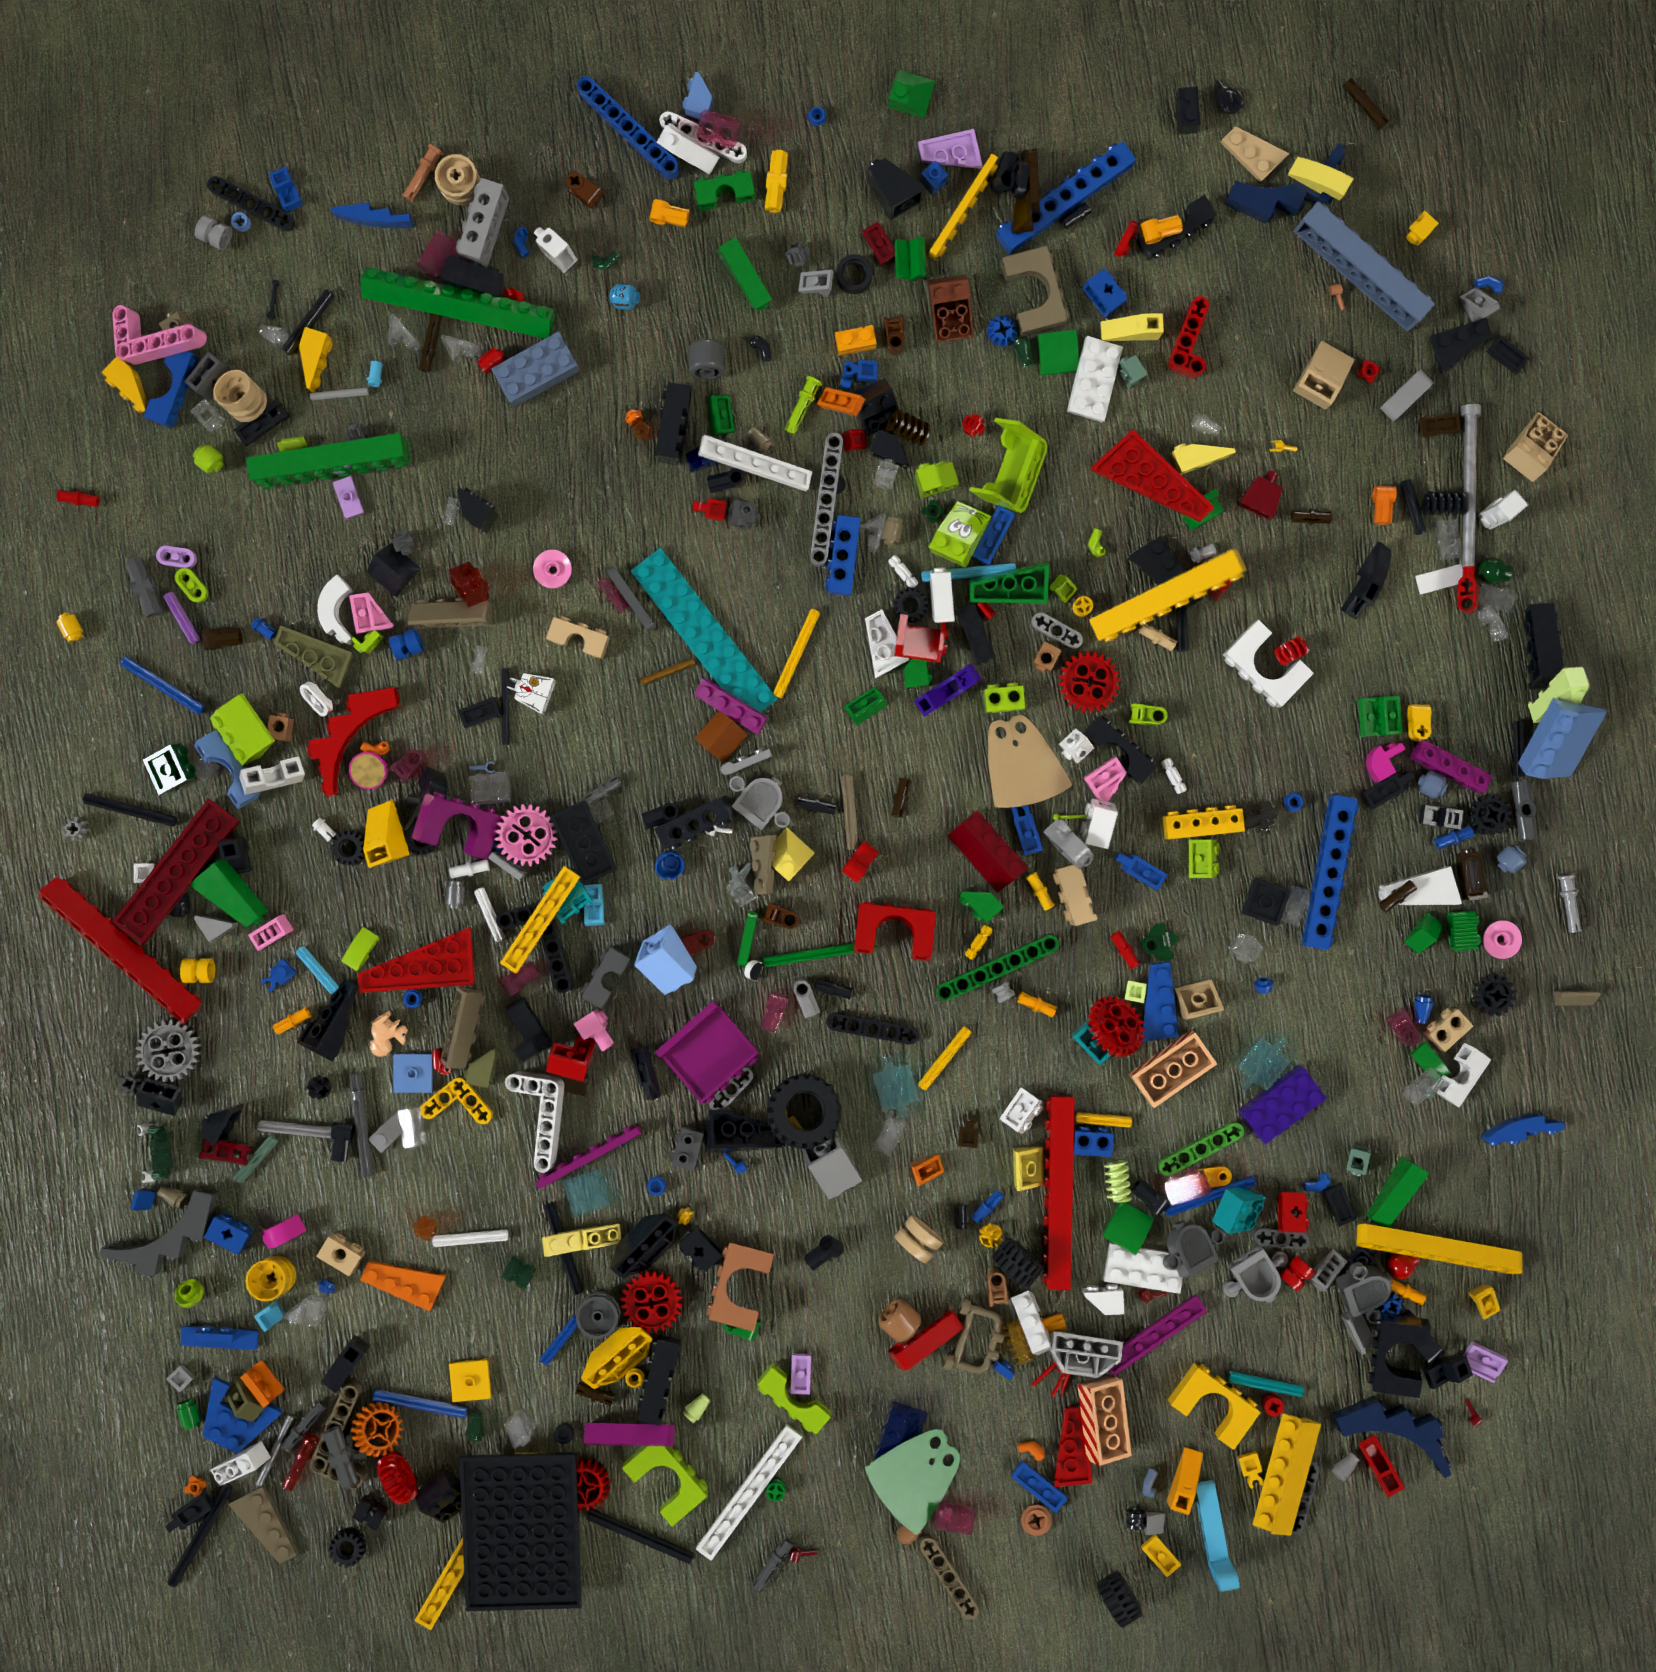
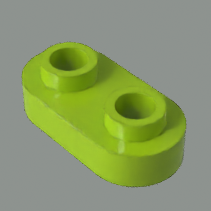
(192, 586)

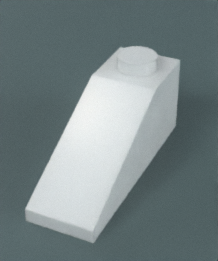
(687, 148)

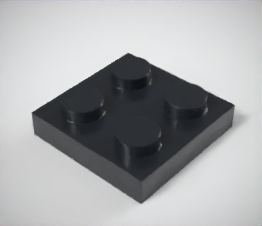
(1265, 901)

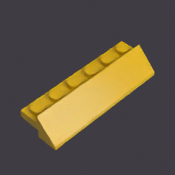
(1286, 1474)

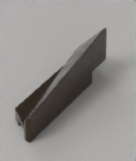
(1030, 202)

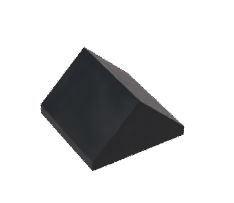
(392, 569)

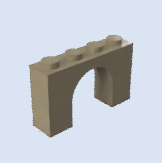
(1037, 264)

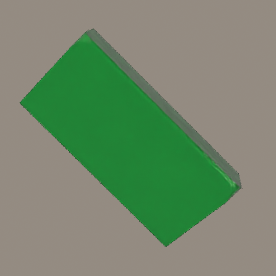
(720, 415)
(866, 705)

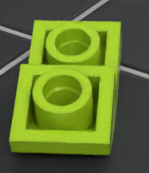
(359, 949)

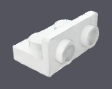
(1022, 1111)

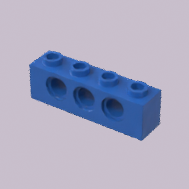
(851, 526)

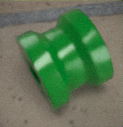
(775, 1494)

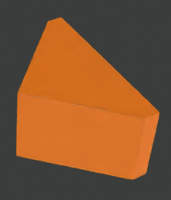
(927, 1169)

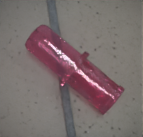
(612, 594)

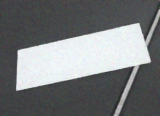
(1439, 579)

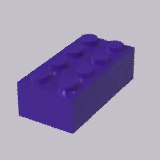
(1282, 1104)

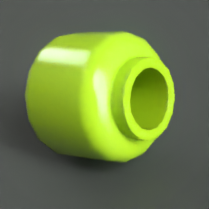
(208, 458)

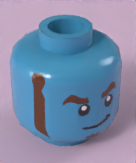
(624, 296)

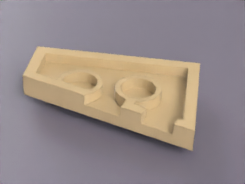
(1253, 153)

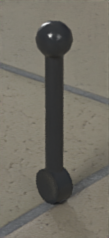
(270, 315)

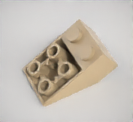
(1324, 375)
(1535, 447)

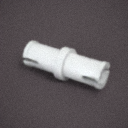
(469, 868)

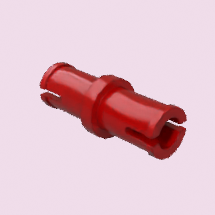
(78, 498)
(1125, 949)

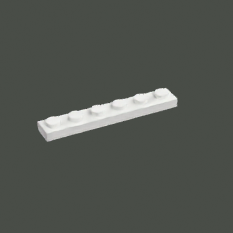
(755, 463)

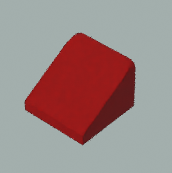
(854, 440)
(985, 611)

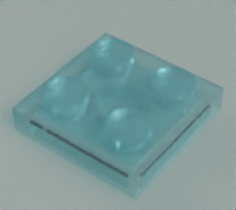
(586, 1192)

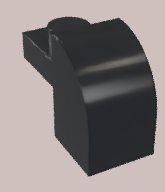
(236, 852)
(1447, 1368)

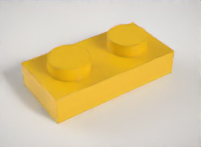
(1160, 1555)

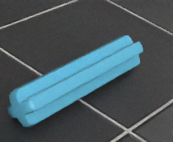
(319, 972)

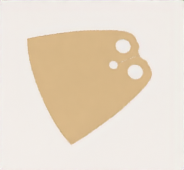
(1023, 772)

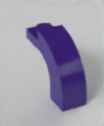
(947, 690)

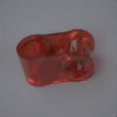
(694, 943)

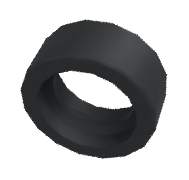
(857, 259)

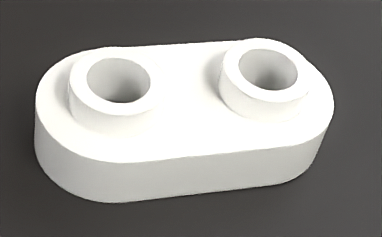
(316, 698)

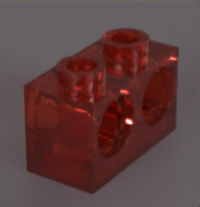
(469, 584)

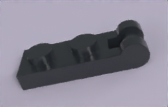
(252, 430)

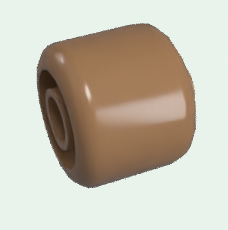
(899, 1320)

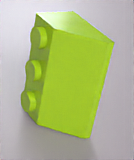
(242, 729)

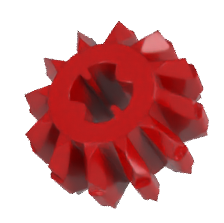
(1291, 651)

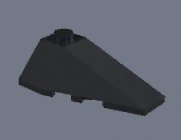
(328, 1031)
(733, 1132)

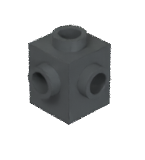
(742, 514)

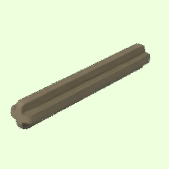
(849, 812)

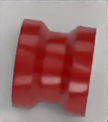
(1270, 1400)

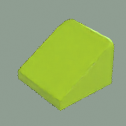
(1063, 588)

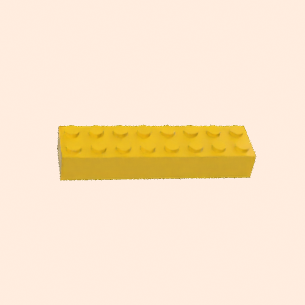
(1169, 594)

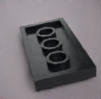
(583, 842)

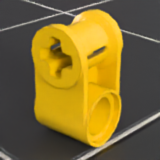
(1419, 718)

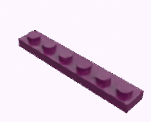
(581, 1159)
(1159, 1332)

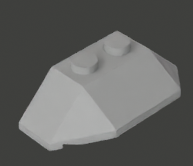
(1084, 1354)

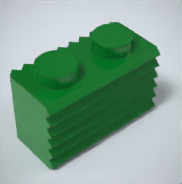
(1463, 930)

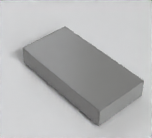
(513, 869)

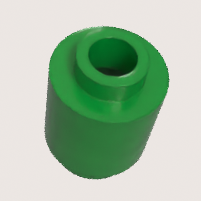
(188, 1414)

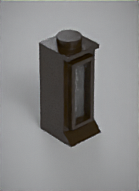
(1471, 875)

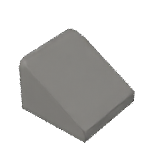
(1154, 1523)

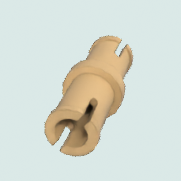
(1157, 636)

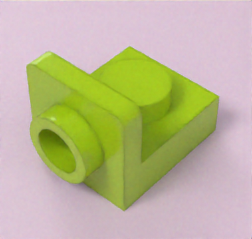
(371, 640)

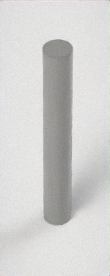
(339, 394)

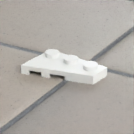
(882, 644)

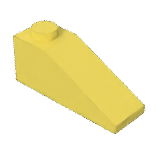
(1196, 456)

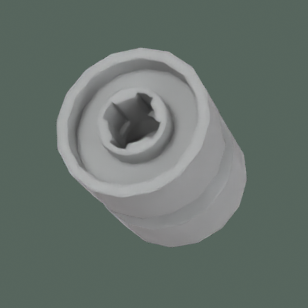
(210, 231)

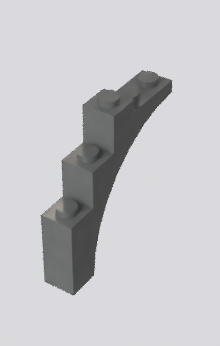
(173, 1244)

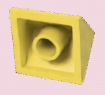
(1028, 1167)

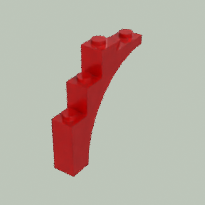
(342, 729)

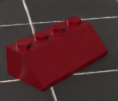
(987, 851)

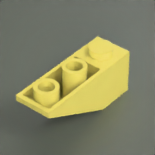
(1133, 328)

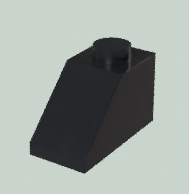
(888, 447)

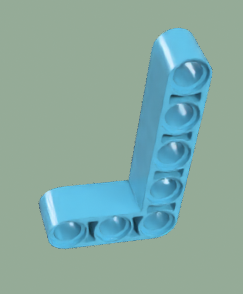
(1214, 1537)

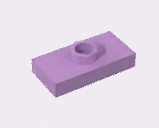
(348, 497)

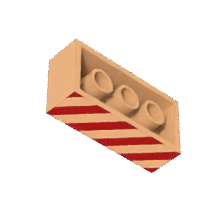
(1172, 1068)
(1104, 1420)

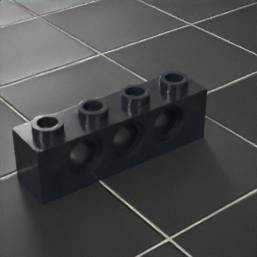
(667, 831)

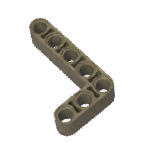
(342, 1419)

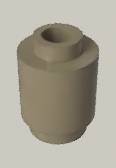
(892, 531)

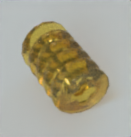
(1019, 1342)

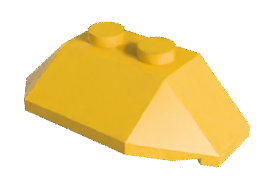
(616, 1356)

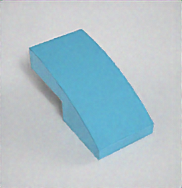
(595, 911)

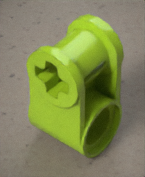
(1146, 714)

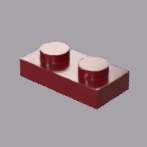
(879, 243)

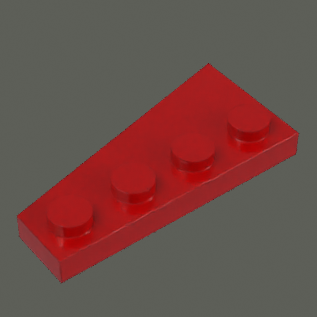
(1072, 1464)

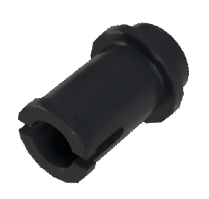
(960, 1217)

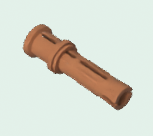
(427, 164)

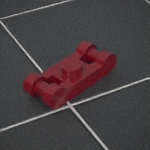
(225, 1152)

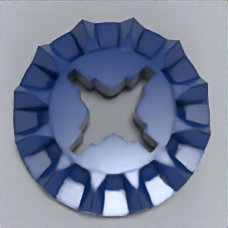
(998, 338)

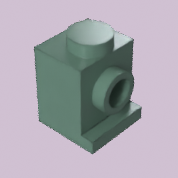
(1132, 370)
(1358, 1152)

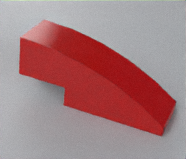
(1381, 1466)

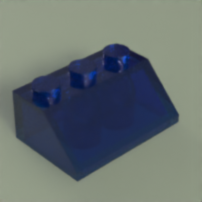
(899, 1426)

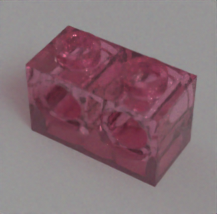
(719, 123)
(954, 1518)

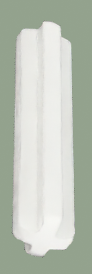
(489, 914)

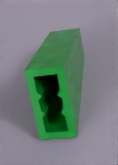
(744, 274)
(230, 893)
(1396, 1192)

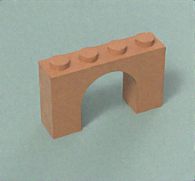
(736, 1258)

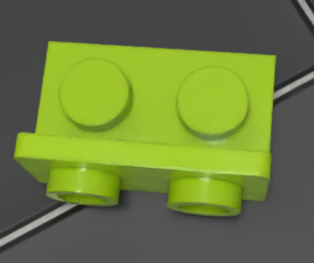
(1203, 859)

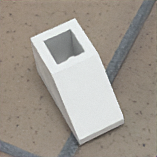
(1106, 1299)

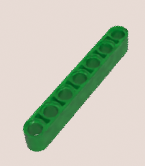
(1007, 967)

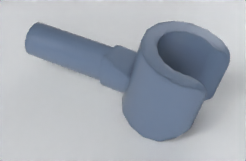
(481, 767)

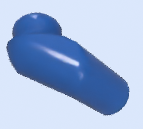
(519, 241)
(1318, 1186)

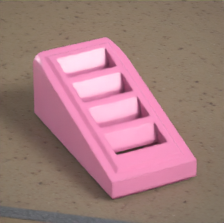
(280, 925)

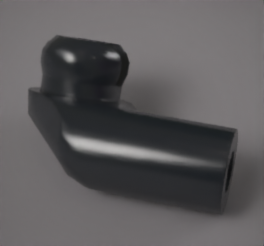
(763, 345)

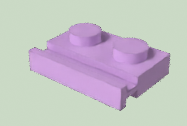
(1485, 1361)

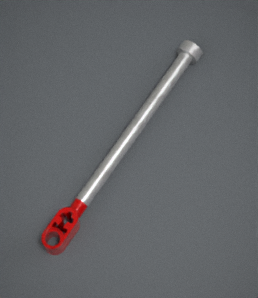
(1470, 413)

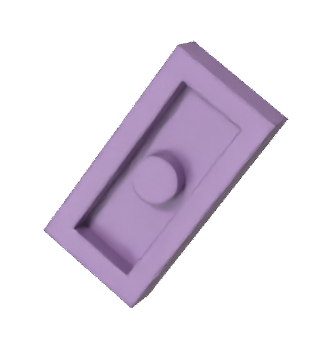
(800, 1373)

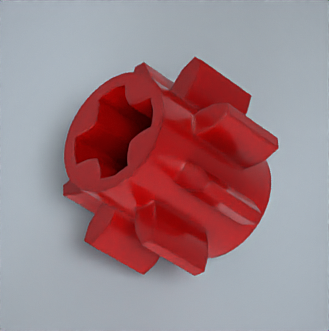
(973, 425)

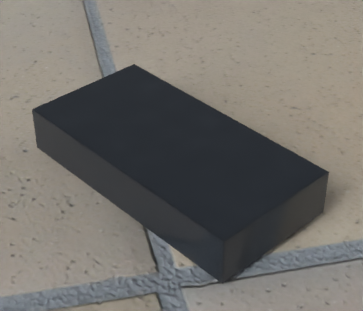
(1507, 354)
(1339, 1204)

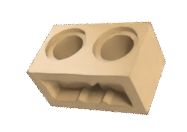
(1451, 1033)

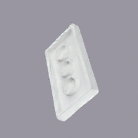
(1094, 379)
(1141, 1270)

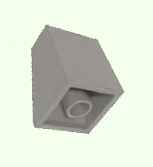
(832, 1166)

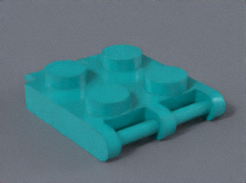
(575, 901)

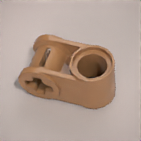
(997, 1290)

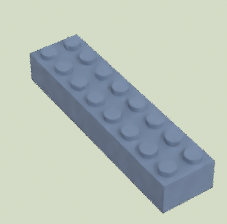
(1363, 266)

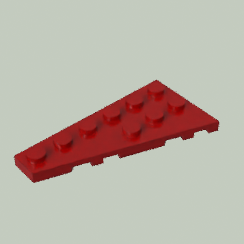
(1146, 472)
(434, 965)

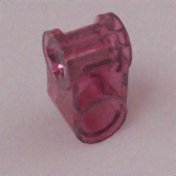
(406, 767)
(1401, 1025)

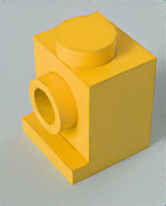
(1421, 228)

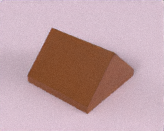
(721, 736)

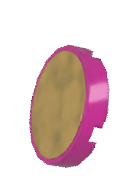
(368, 770)

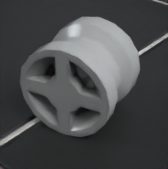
(1003, 991)

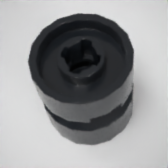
(364, 1508)

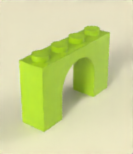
(691, 1491)

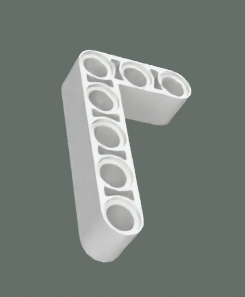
(545, 1113)

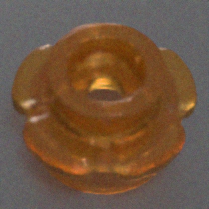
(641, 426)

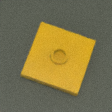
(470, 1380)

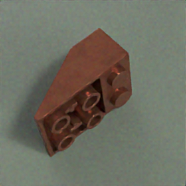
(950, 308)

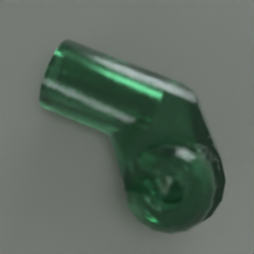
(605, 263)

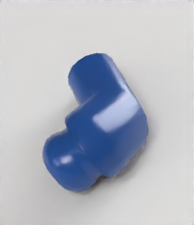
(1491, 281)

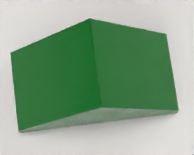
(1424, 933)

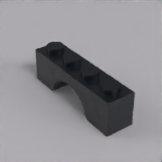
(1197, 215)
(1138, 765)

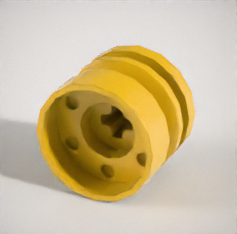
(261, 1281)

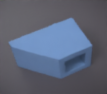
(698, 98)

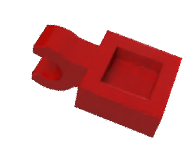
(713, 509)

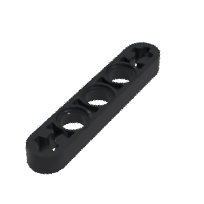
(244, 197)
(880, 1034)

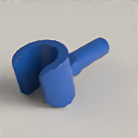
(845, 382)
(738, 1167)

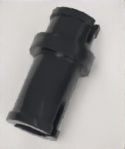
(1076, 215)

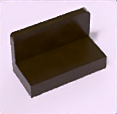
(573, 1086)

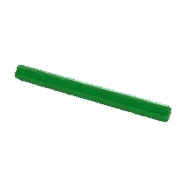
(808, 955)

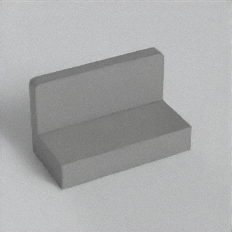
(1358, 1331)

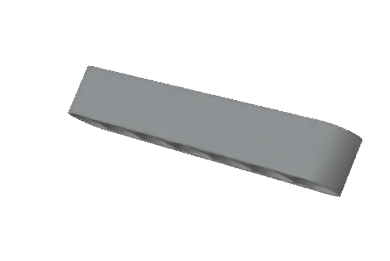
(825, 490)

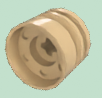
(240, 396)

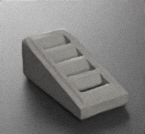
(1327, 1281)

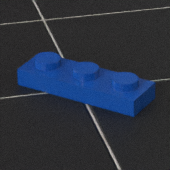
(993, 535)
(1039, 1486)

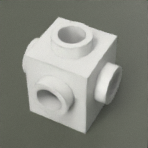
(1076, 746)

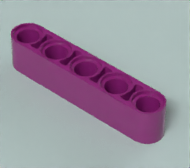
(629, 1434)

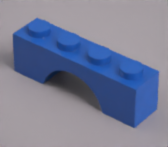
(165, 409)

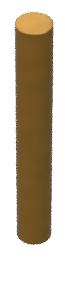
(667, 671)

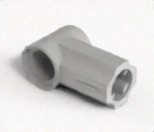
(806, 1000)

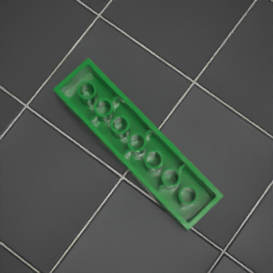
(329, 461)

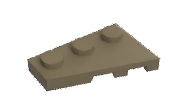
(762, 857)

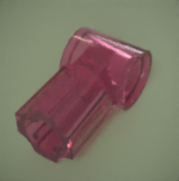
(515, 982)
(775, 1007)

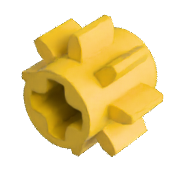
(991, 1235)

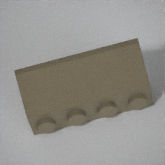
(449, 614)
(461, 1027)

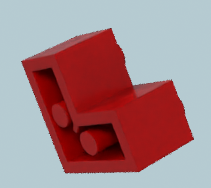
(571, 1061)

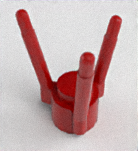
(1050, 1368)

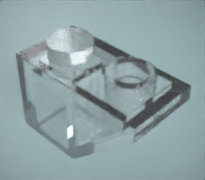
(310, 1311)
(520, 1428)

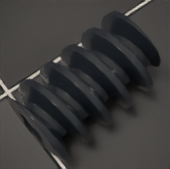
(1444, 501)

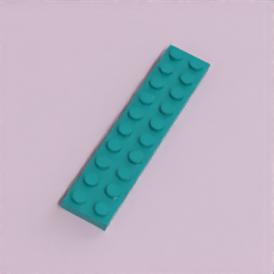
(701, 631)

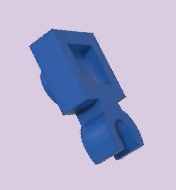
(865, 370)
(280, 974)

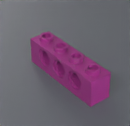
(1450, 767)

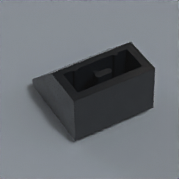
(877, 407)
(476, 512)
(440, 1496)

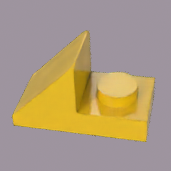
(1486, 1300)

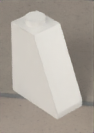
(941, 595)

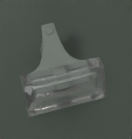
(738, 887)

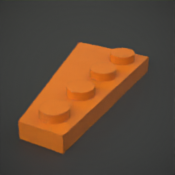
(410, 1285)

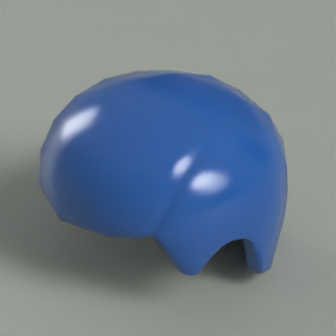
(669, 865)

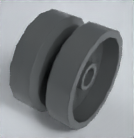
(595, 1325)

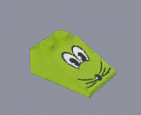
(959, 534)

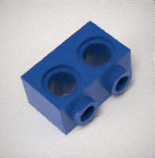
(1091, 1146)

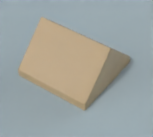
(1198, 999)

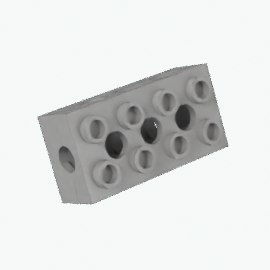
(483, 222)

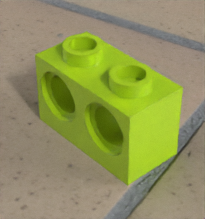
(1004, 702)

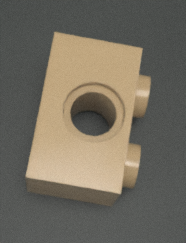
(330, 1254)

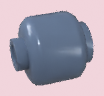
(1433, 784)
(1511, 859)

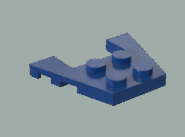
(225, 1428)

